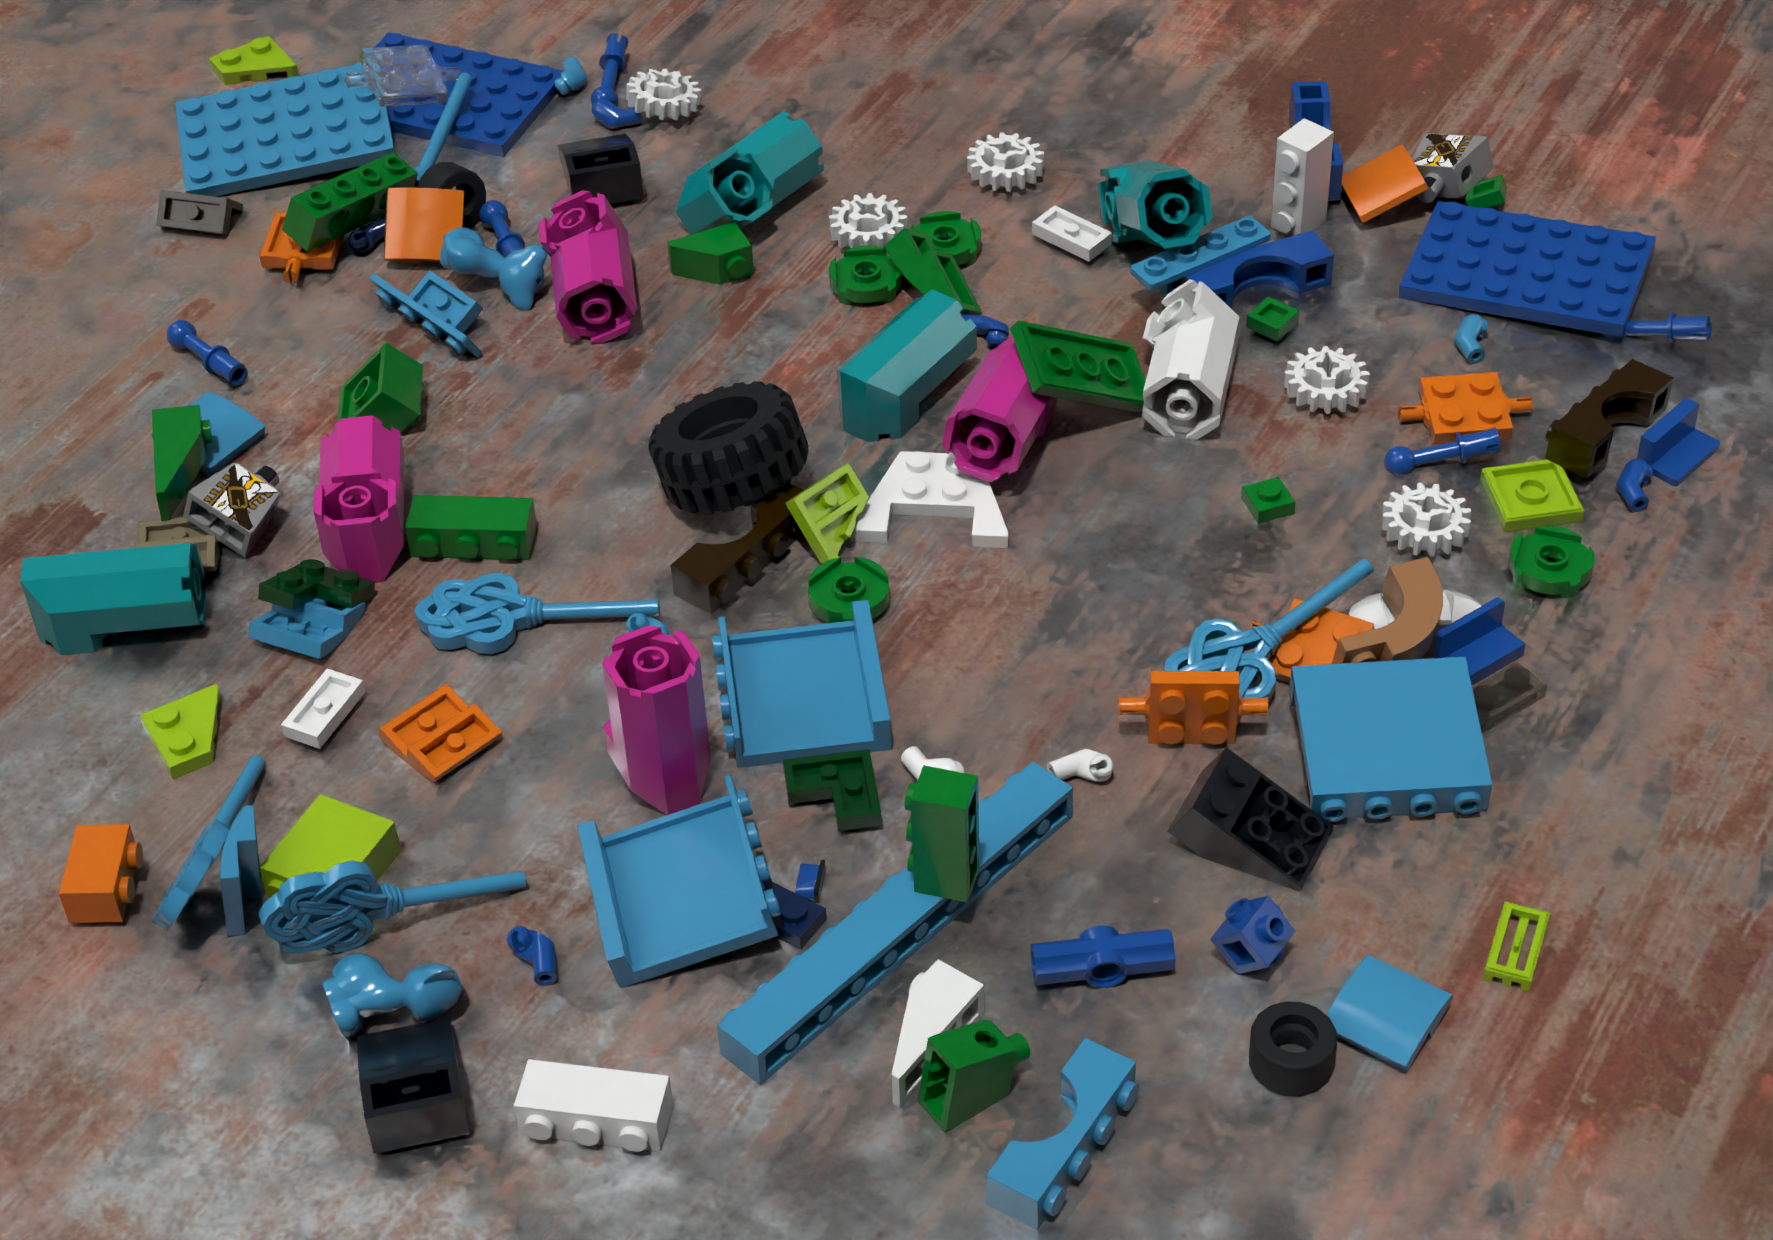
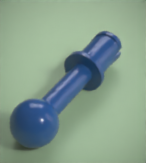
(612, 63)
(494, 216)
(1674, 328)
(216, 359)
(1402, 460)

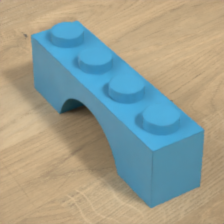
(1033, 1176)

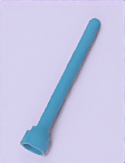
(444, 125)

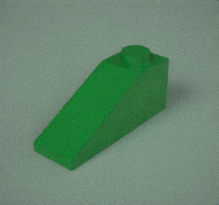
(178, 453)

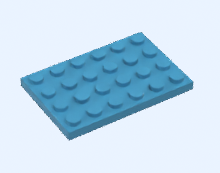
(280, 132)

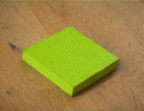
(1531, 495)

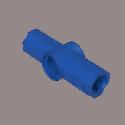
(1102, 956)

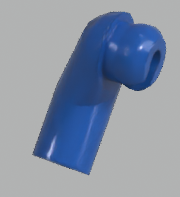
(613, 116)
(994, 330)
(1630, 481)
(536, 950)

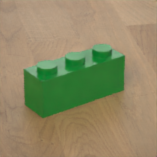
(471, 527)
(943, 833)

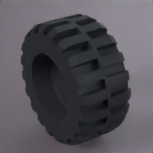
(728, 447)

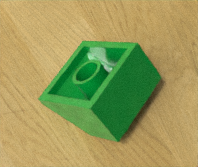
(385, 388)

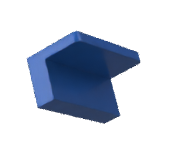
(1675, 445)
(1480, 639)

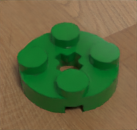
(962, 237)
(853, 287)
(833, 576)
(1561, 578)

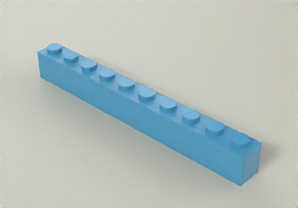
(884, 932)

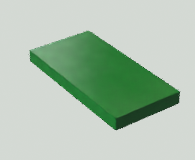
(1080, 366)

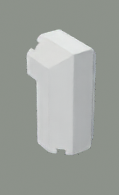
(1190, 361)

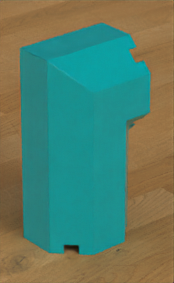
(751, 176)
(1154, 203)
(902, 365)
(108, 592)

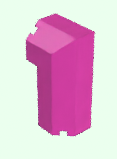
(590, 267)
(997, 417)
(361, 497)
(657, 717)

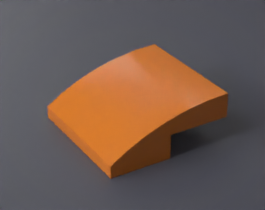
(1383, 183)
(419, 221)
(439, 733)

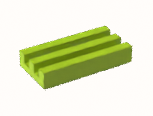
(1509, 972)

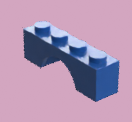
(1313, 103)
(1292, 263)

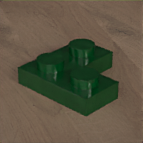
(315, 580)
(839, 776)

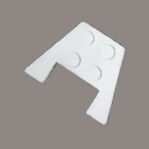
(931, 486)

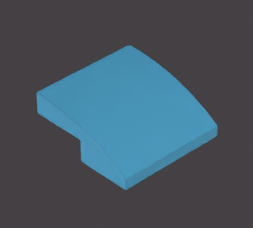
(231, 430)
(309, 629)
(240, 870)
(1387, 1012)

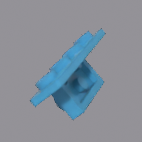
(1167, 267)
(439, 306)

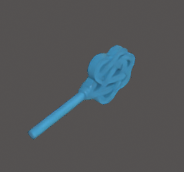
(491, 610)
(1227, 650)
(207, 846)
(339, 906)

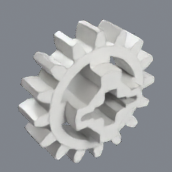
(663, 94)
(1005, 162)
(867, 221)
(1326, 379)
(1426, 519)

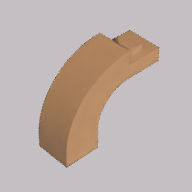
(1416, 603)

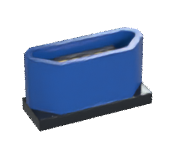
(811, 880)

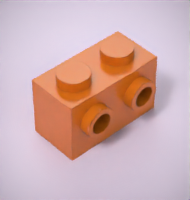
(100, 873)

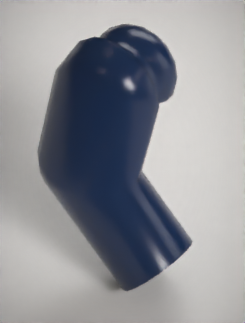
(365, 237)

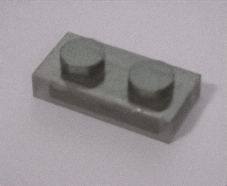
(1506, 694)

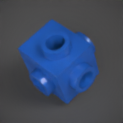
(1253, 934)

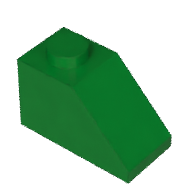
(712, 255)

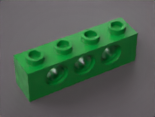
(345, 201)

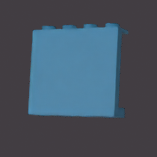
(802, 690)
(1391, 738)
(680, 887)

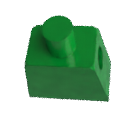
(968, 1071)

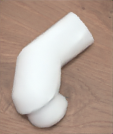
(915, 759)
(1083, 764)

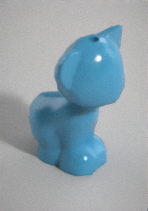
(518, 273)
(365, 989)

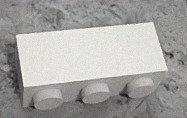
(1302, 178)
(593, 1105)

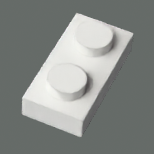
(1071, 233)
(323, 708)

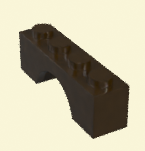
(1585, 433)
(716, 572)

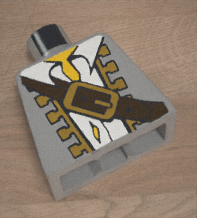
(1452, 164)
(235, 505)

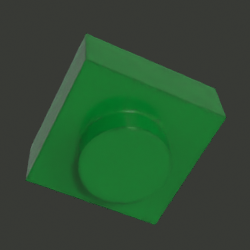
(1487, 193)
(1272, 318)
(1268, 500)

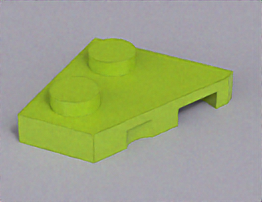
(252, 62)
(829, 511)
(185, 730)

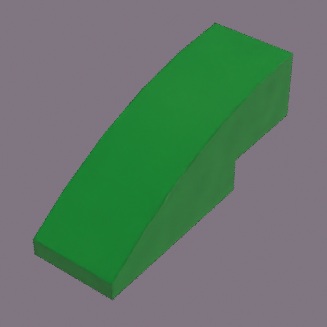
(930, 268)

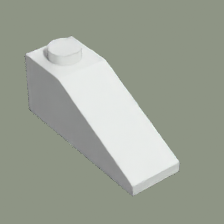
(935, 1004)

